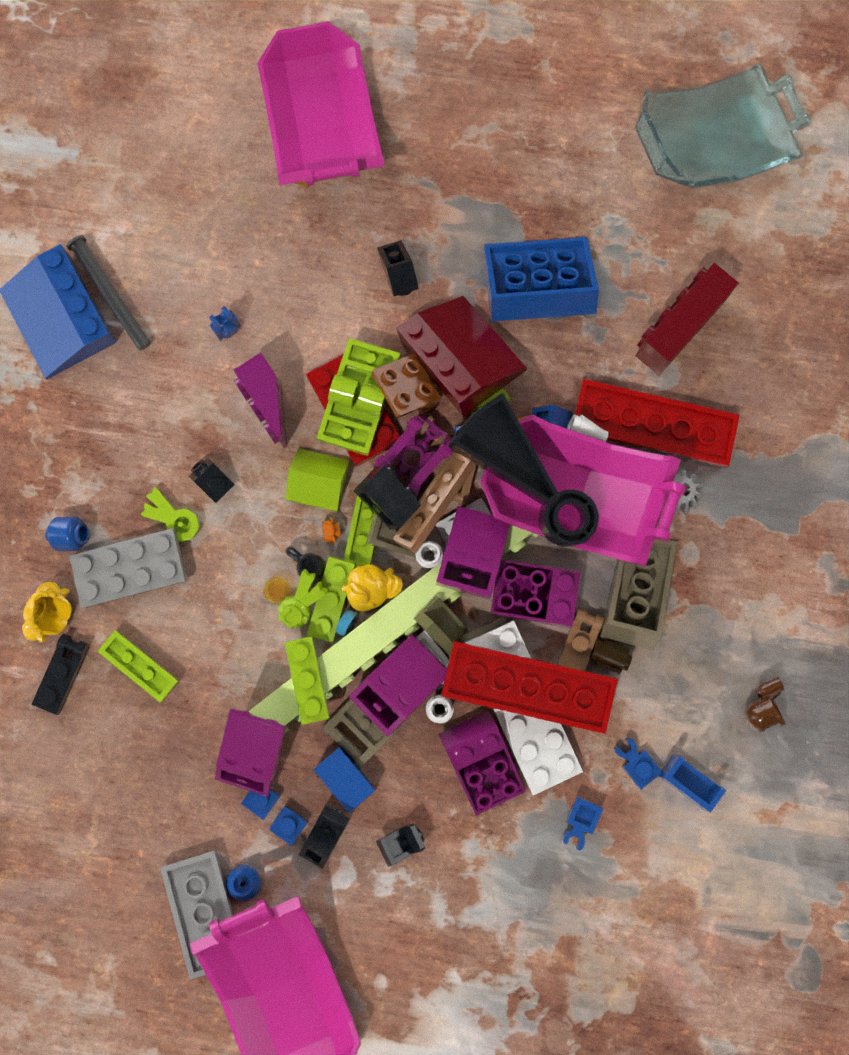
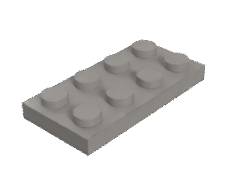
(128, 568)
(196, 898)

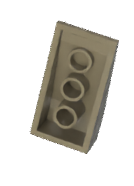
(640, 598)

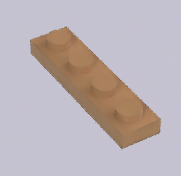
(434, 502)

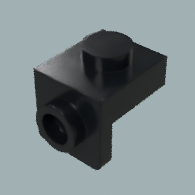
(211, 479)
(401, 844)

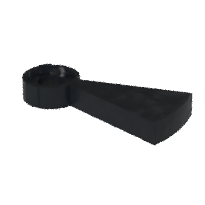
(501, 447)

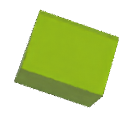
(316, 479)

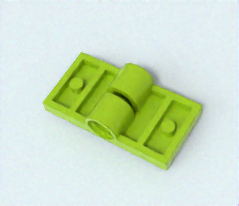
(355, 398)

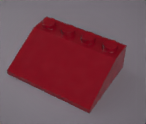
(460, 352)

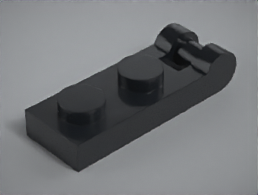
(60, 675)

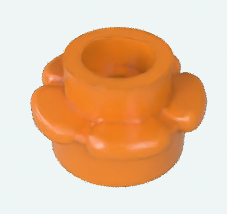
(331, 531)

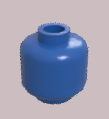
(67, 533)

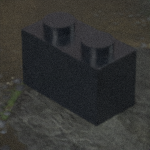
(388, 497)

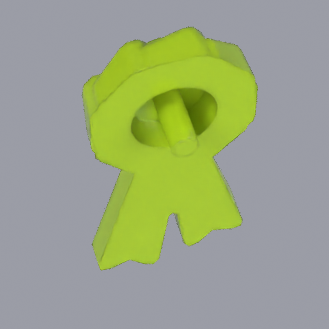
(182, 520)
(295, 610)

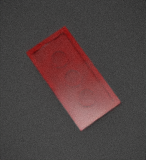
(386, 433)

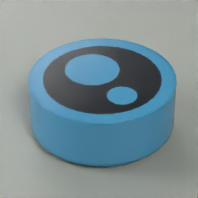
(347, 623)

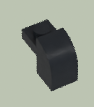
(324, 836)

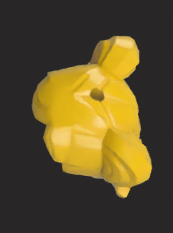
(371, 586)
(46, 612)

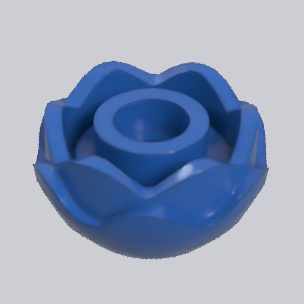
(251, 878)

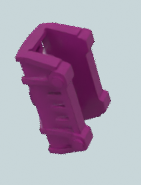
(406, 442)

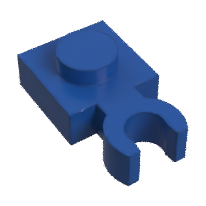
(224, 324)
(639, 766)
(583, 818)

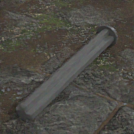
(108, 291)

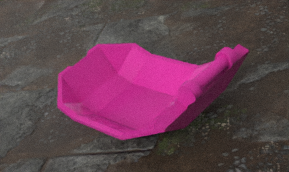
(318, 105)
(621, 481)
(277, 983)

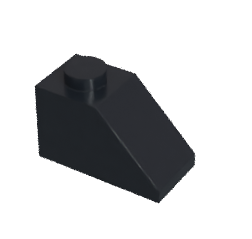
(398, 268)

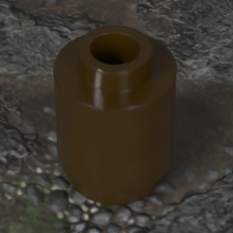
(611, 656)

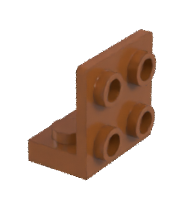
(406, 386)

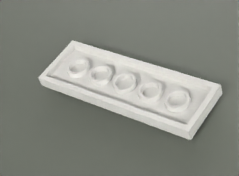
(537, 744)

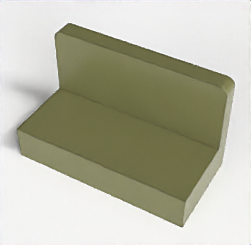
(441, 624)

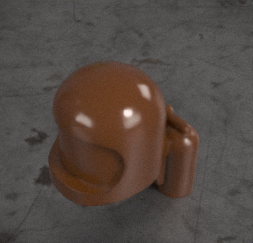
(764, 712)

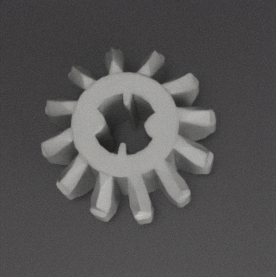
(690, 495)

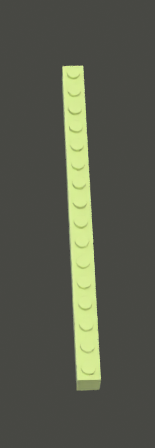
(371, 638)

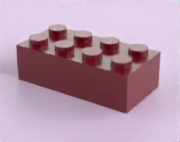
(685, 317)

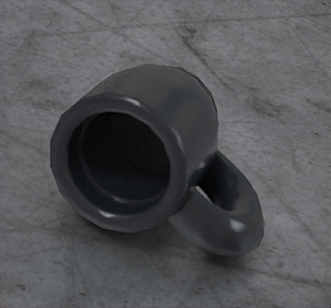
(311, 562)

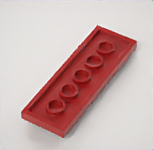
(659, 423)
(529, 687)

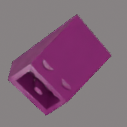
(261, 384)
(473, 553)
(536, 593)
(399, 685)
(250, 752)
(482, 762)

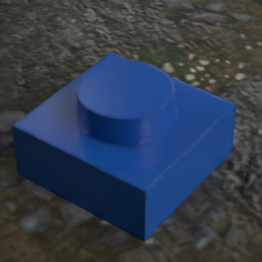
(260, 804)
(288, 825)

